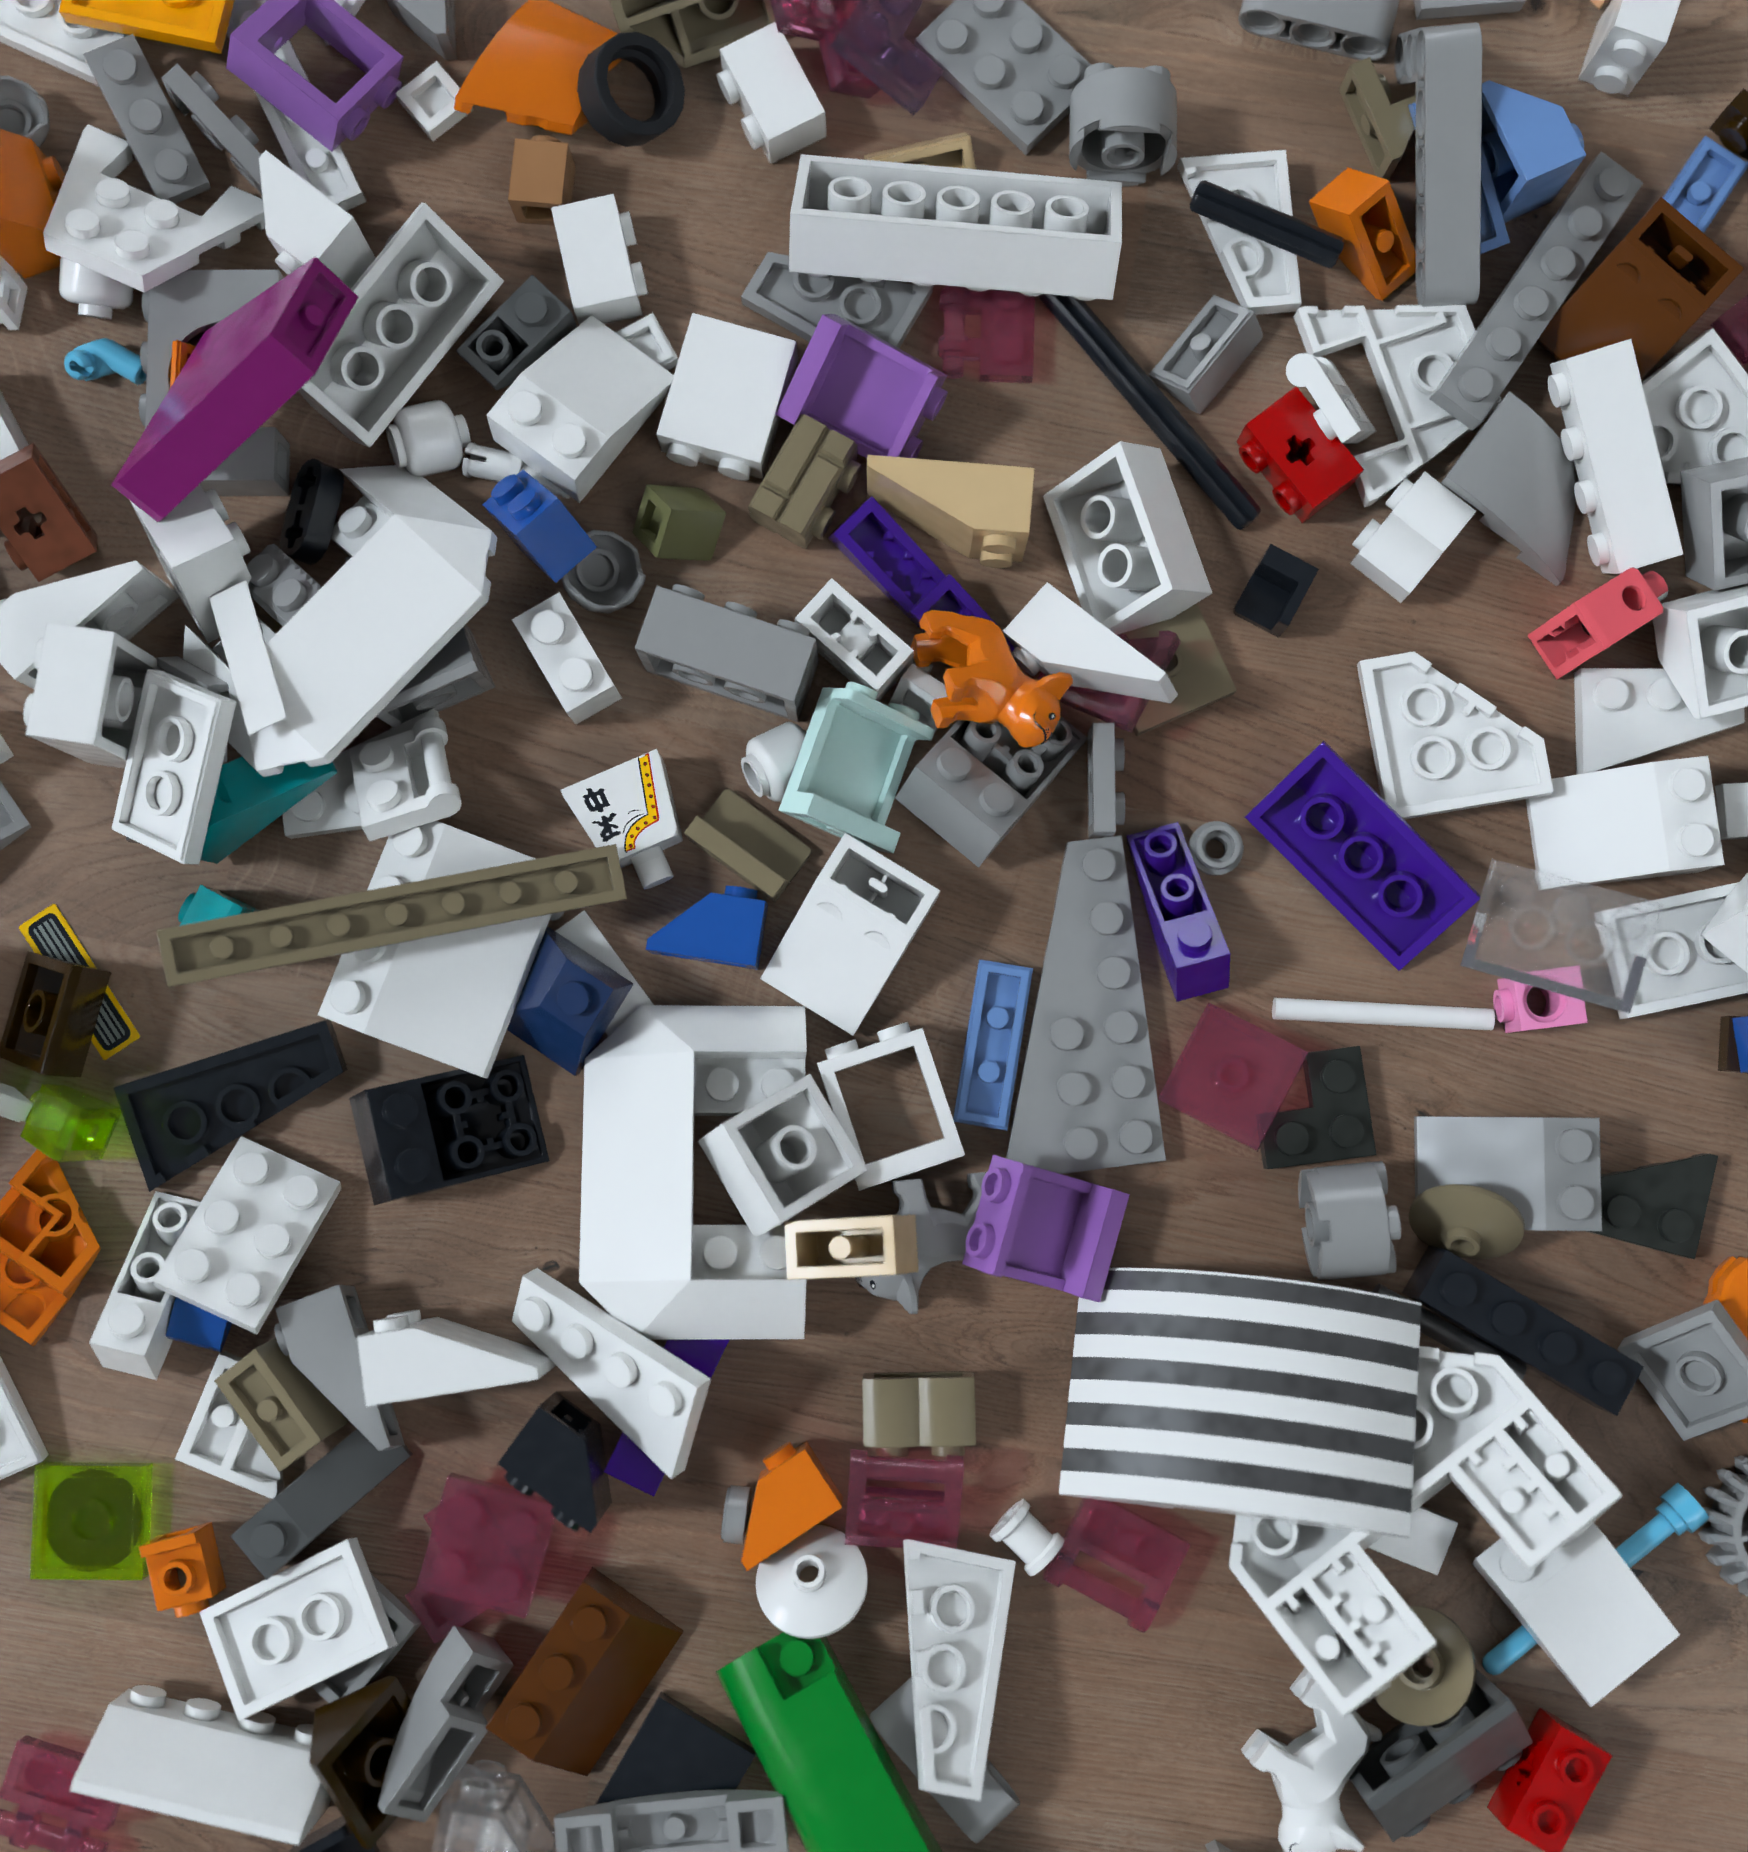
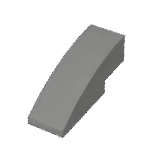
(442, 1723)

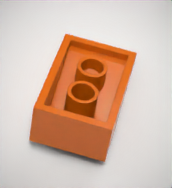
(27, 197)

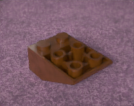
(1644, 291)

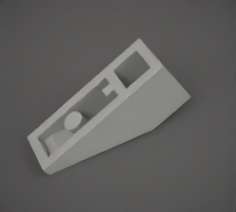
(323, 1345)

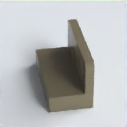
(749, 844)
(279, 1404)

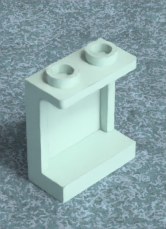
(853, 765)

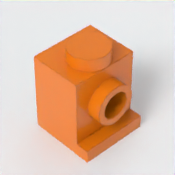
(197, 1555)

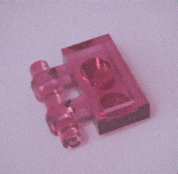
(1005, 338)
(41, 1782)

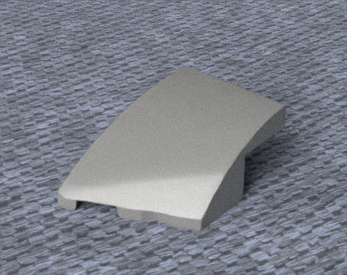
(1520, 485)

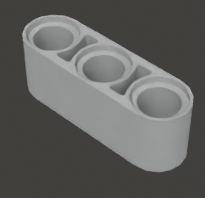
(1334, 26)
(975, 1818)

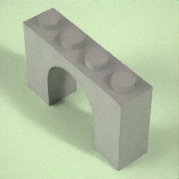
(183, 312)

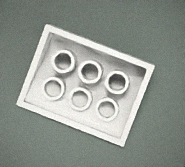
(445, 991)

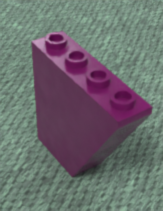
(235, 384)

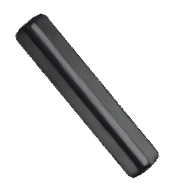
(1267, 224)

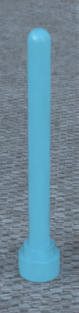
(1675, 1514)

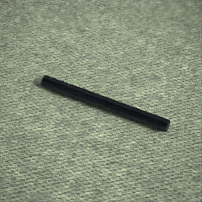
(1154, 409)

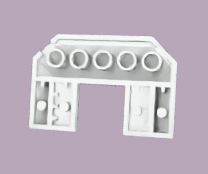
(371, 626)
(638, 1173)
(1470, 1429)

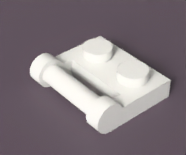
(1339, 410)
(387, 781)

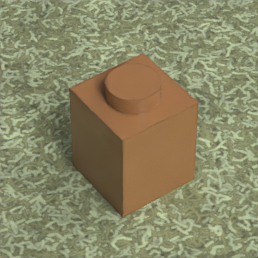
(540, 178)

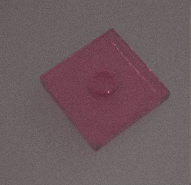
(1233, 1076)

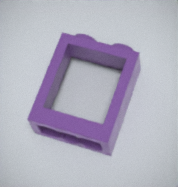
(330, 123)

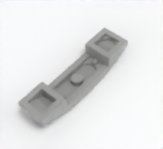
(678, 1823)

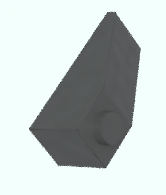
(315, 1501)

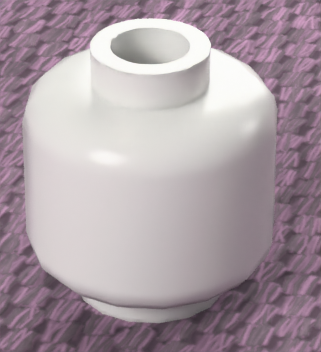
(92, 290)
(427, 438)
(772, 759)

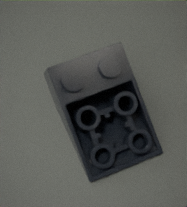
(448, 1129)

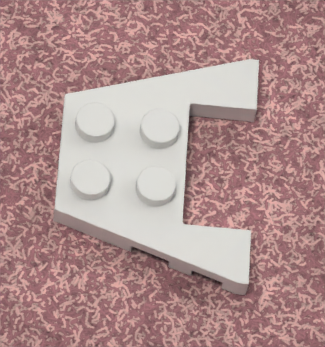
(130, 232)
(1409, 357)

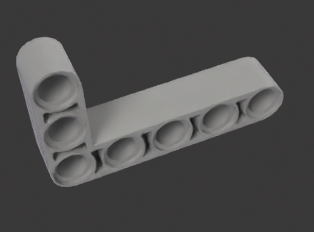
(1448, 82)

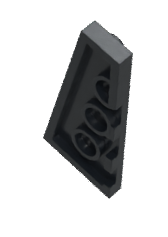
(214, 1100)

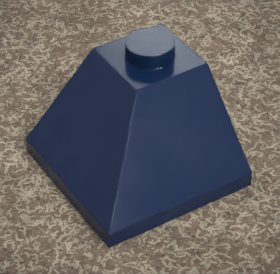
(566, 1002)

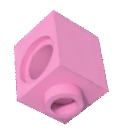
(1512, 1008)

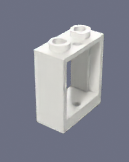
(911, 1160)

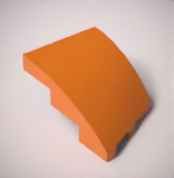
(535, 68)
(42, 1248)

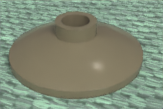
(1467, 1221)
(1448, 1688)

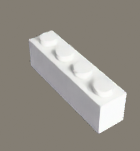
(1614, 458)

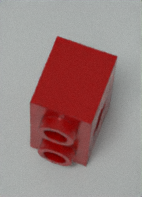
(1291, 430)
(1550, 1783)

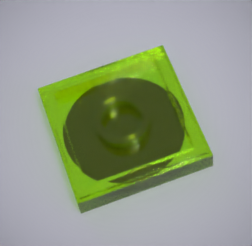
(90, 1520)

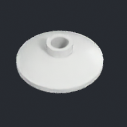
(821, 1605)

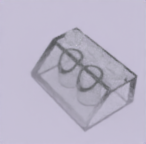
(1562, 935)

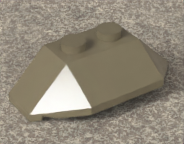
(693, 28)

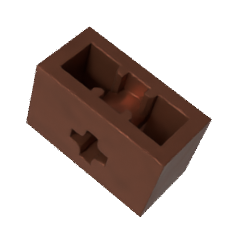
(62, 534)

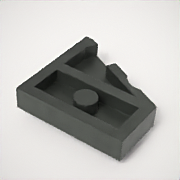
(1659, 1204)

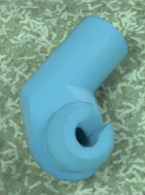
(103, 359)

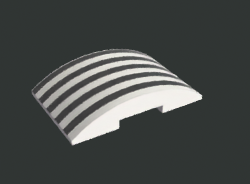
(1245, 1399)

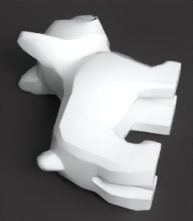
(1314, 1771)

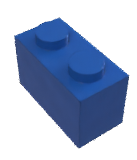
(539, 524)

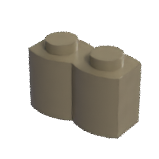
(919, 1411)

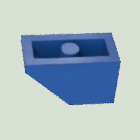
(716, 930)

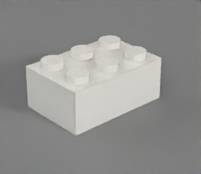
(87, 693)

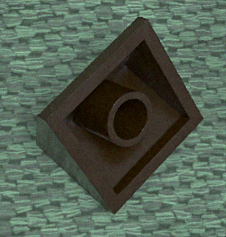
(53, 1015)
(353, 1749)

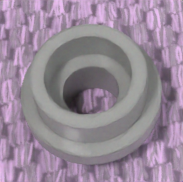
(1230, 840)

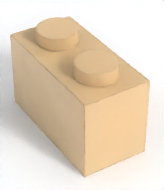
(851, 1247)

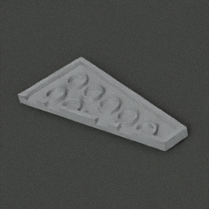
(1088, 1055)

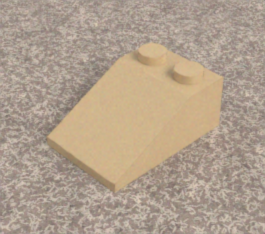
(962, 504)

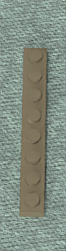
(390, 915)

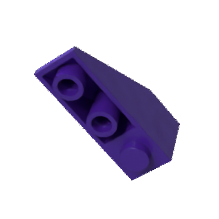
(1179, 913)

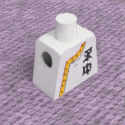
(634, 811)

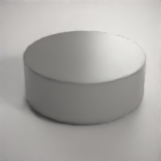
(735, 1514)

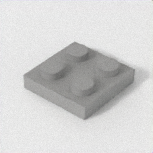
(1694, 1368)

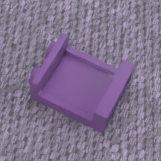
(864, 389)
(1045, 1228)

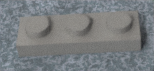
(147, 120)

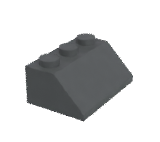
(1426, 1767)

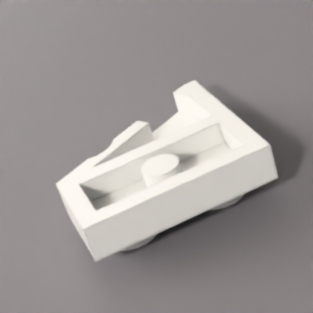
(223, 1444)

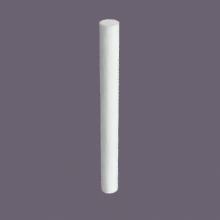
(1383, 1014)

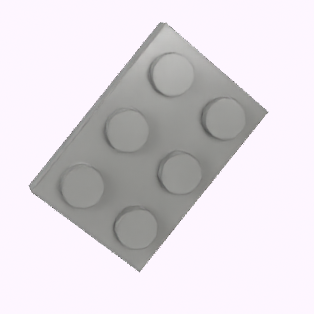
(1006, 65)

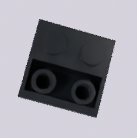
(561, 1461)

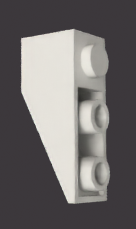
(137, 1313)

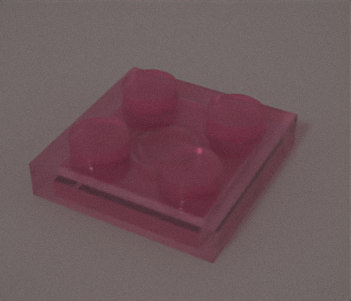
(487, 1545)

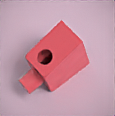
(1607, 615)

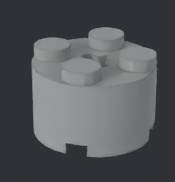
(1123, 123)
(1348, 1221)

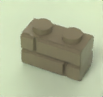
(805, 482)

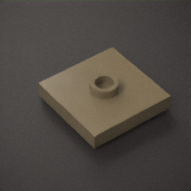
(1194, 670)

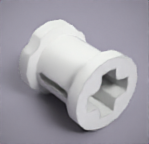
(1027, 1537)

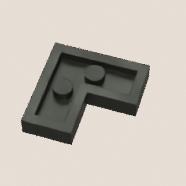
(1337, 1116)

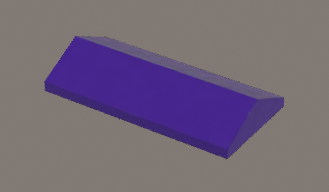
(1362, 856)

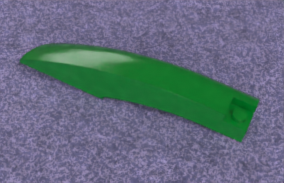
(822, 1750)

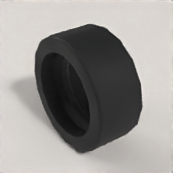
(661, 73)

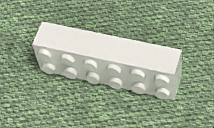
(956, 227)

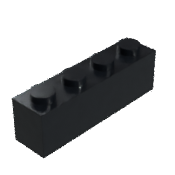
(1523, 1329)

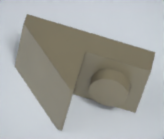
(1380, 125)

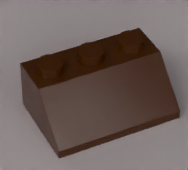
(584, 1677)

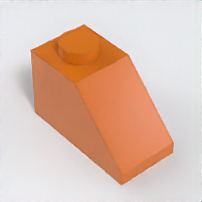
(1374, 231)
(788, 1501)

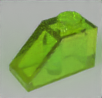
(69, 1124)

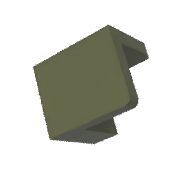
(678, 522)

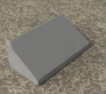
(1208, 353)

